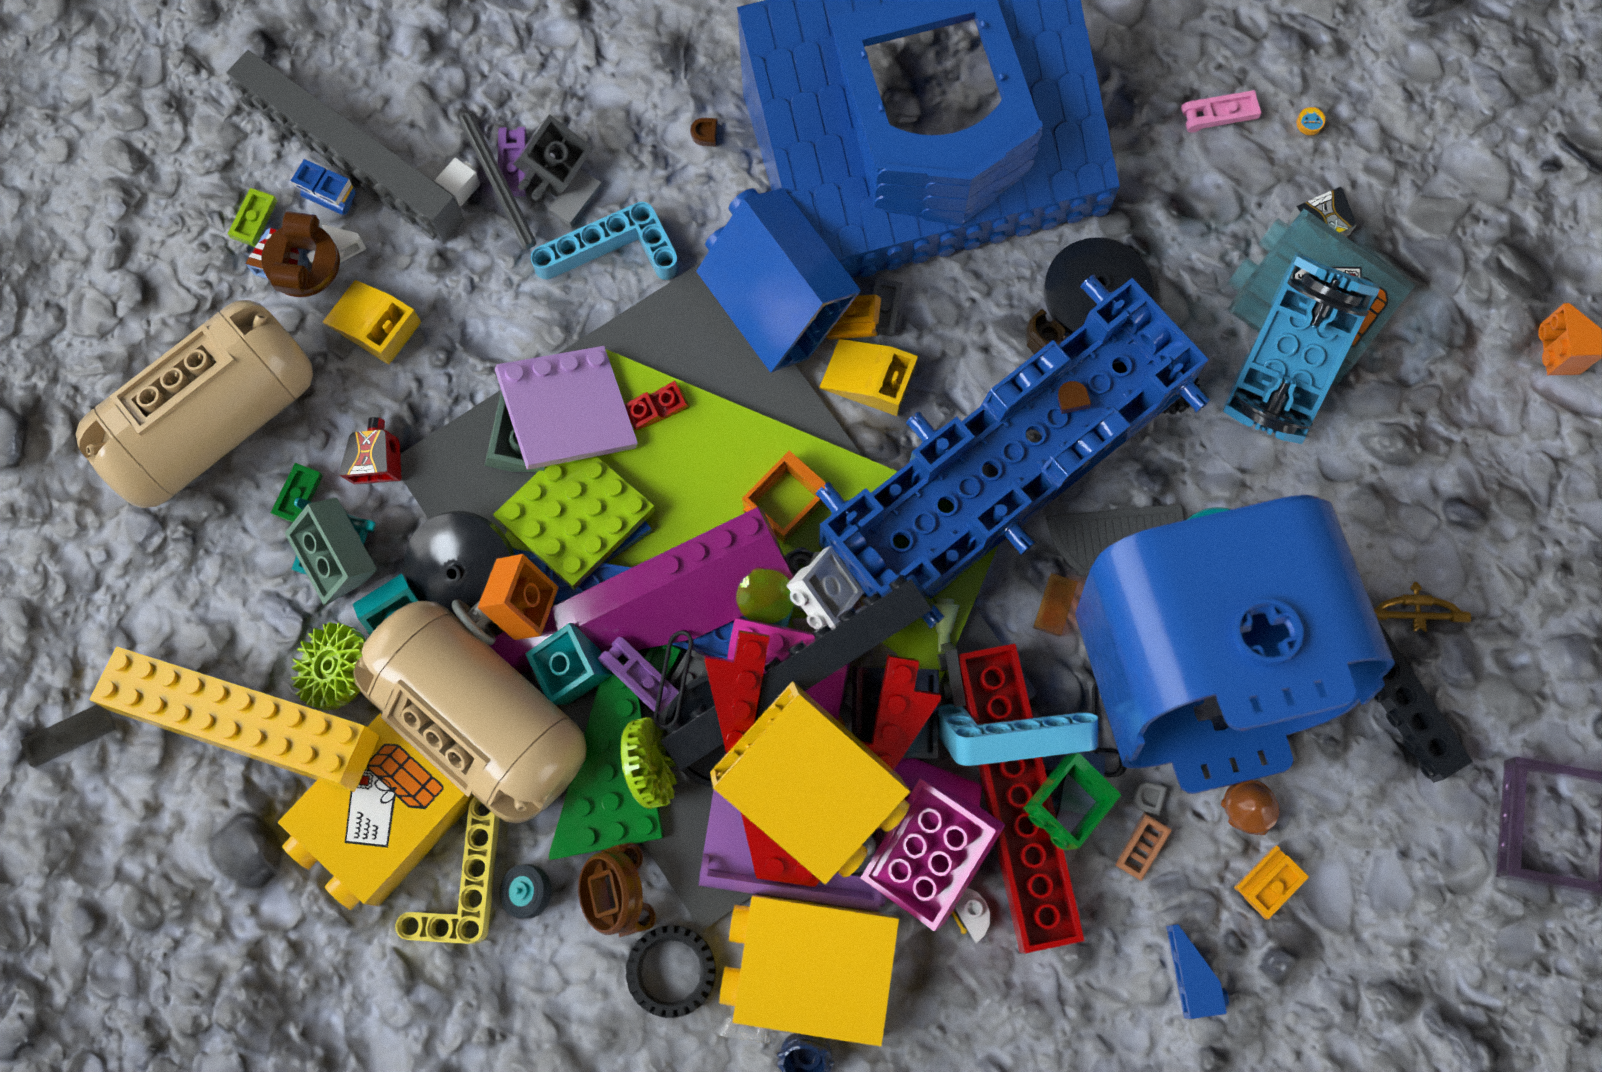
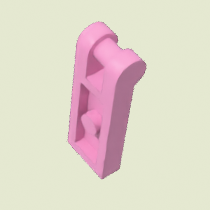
(1221, 110)

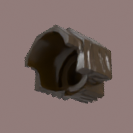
(1041, 332)

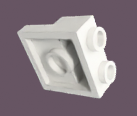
(824, 589)

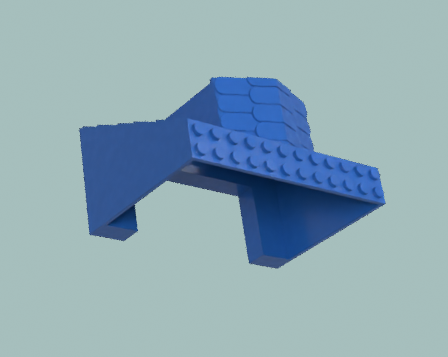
(910, 196)

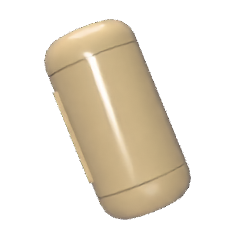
(194, 404)
(469, 711)

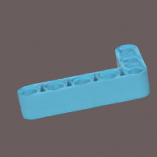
(609, 242)
(1014, 740)

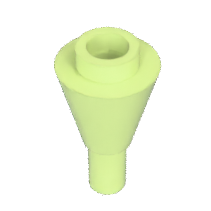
(945, 626)

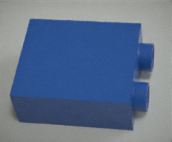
(776, 278)

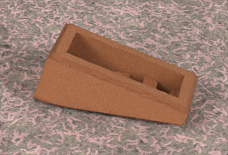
(1158, 842)

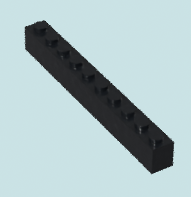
(809, 662)

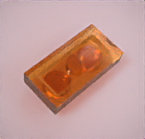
(1055, 604)

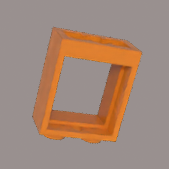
(804, 475)

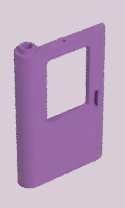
(730, 867)

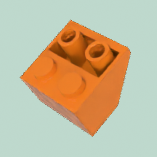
(1569, 341)

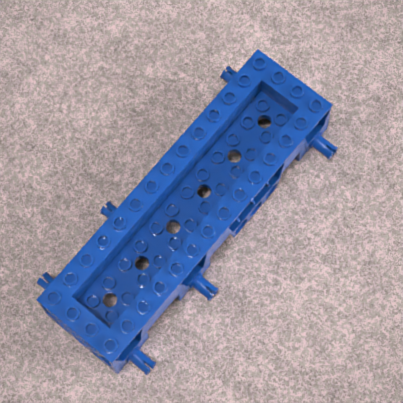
(1030, 474)

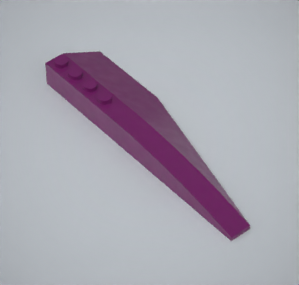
(673, 592)

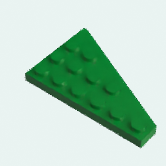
(598, 801)

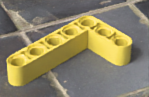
(469, 884)

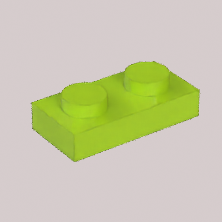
(252, 217)

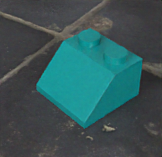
(383, 602)
(567, 665)

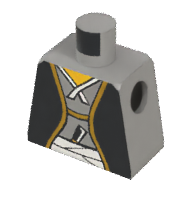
(1331, 209)

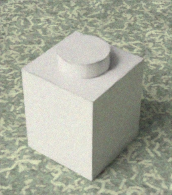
(459, 180)

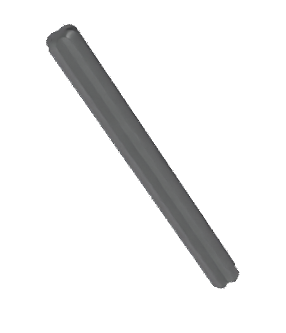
(497, 181)

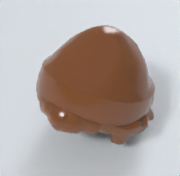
(1251, 807)

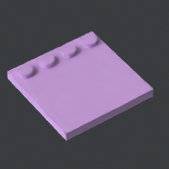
(565, 407)

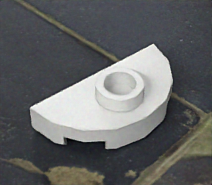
(974, 914)

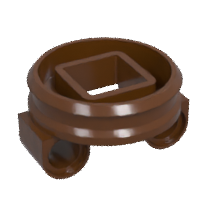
(300, 232)
(630, 913)

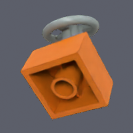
(514, 598)

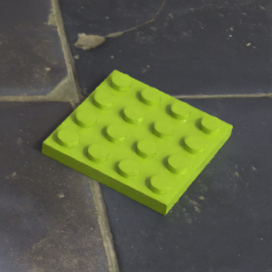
(574, 516)

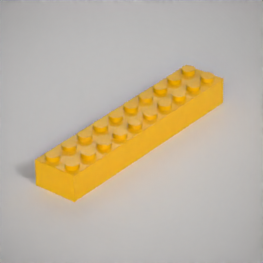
(236, 718)

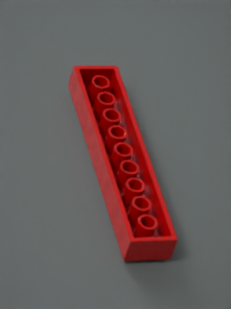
(1030, 863)

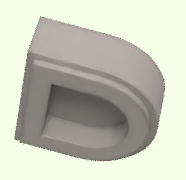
(1149, 798)

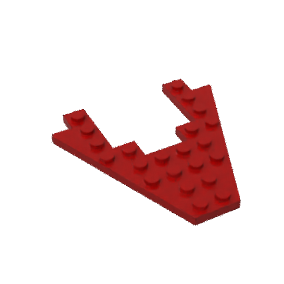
(736, 694)

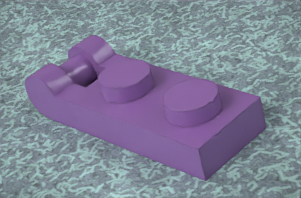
(507, 155)
(637, 674)

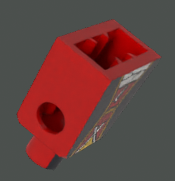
(372, 455)

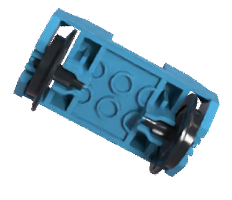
(1299, 349)

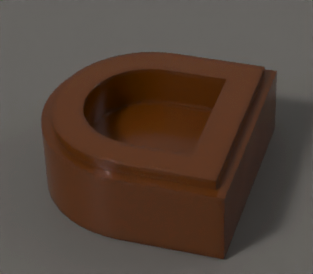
(704, 131)
(1073, 397)

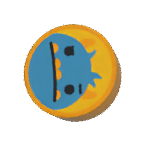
(1310, 121)

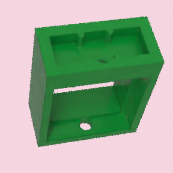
(1092, 782)

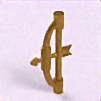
(1419, 617)

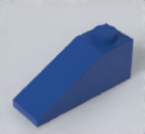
(1197, 984)

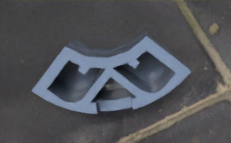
(1072, 799)

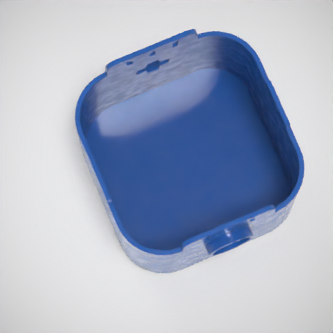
(1235, 609)

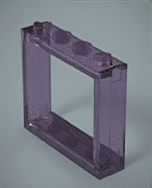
(1512, 825)

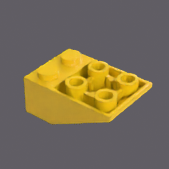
(373, 320)
(870, 374)

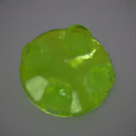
(764, 596)

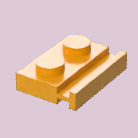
(858, 319)
(1271, 882)

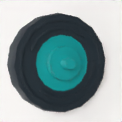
(525, 891)

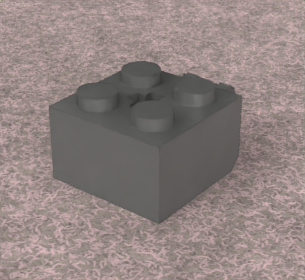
(550, 172)

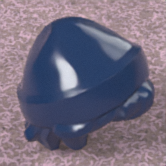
(805, 1054)

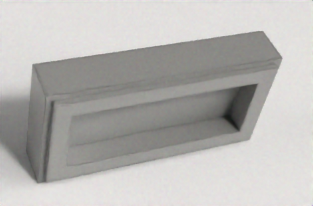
(575, 197)

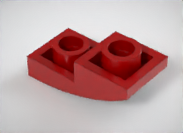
(656, 406)

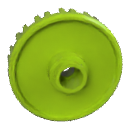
(328, 666)
(646, 764)

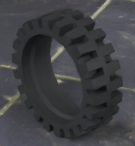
(635, 963)

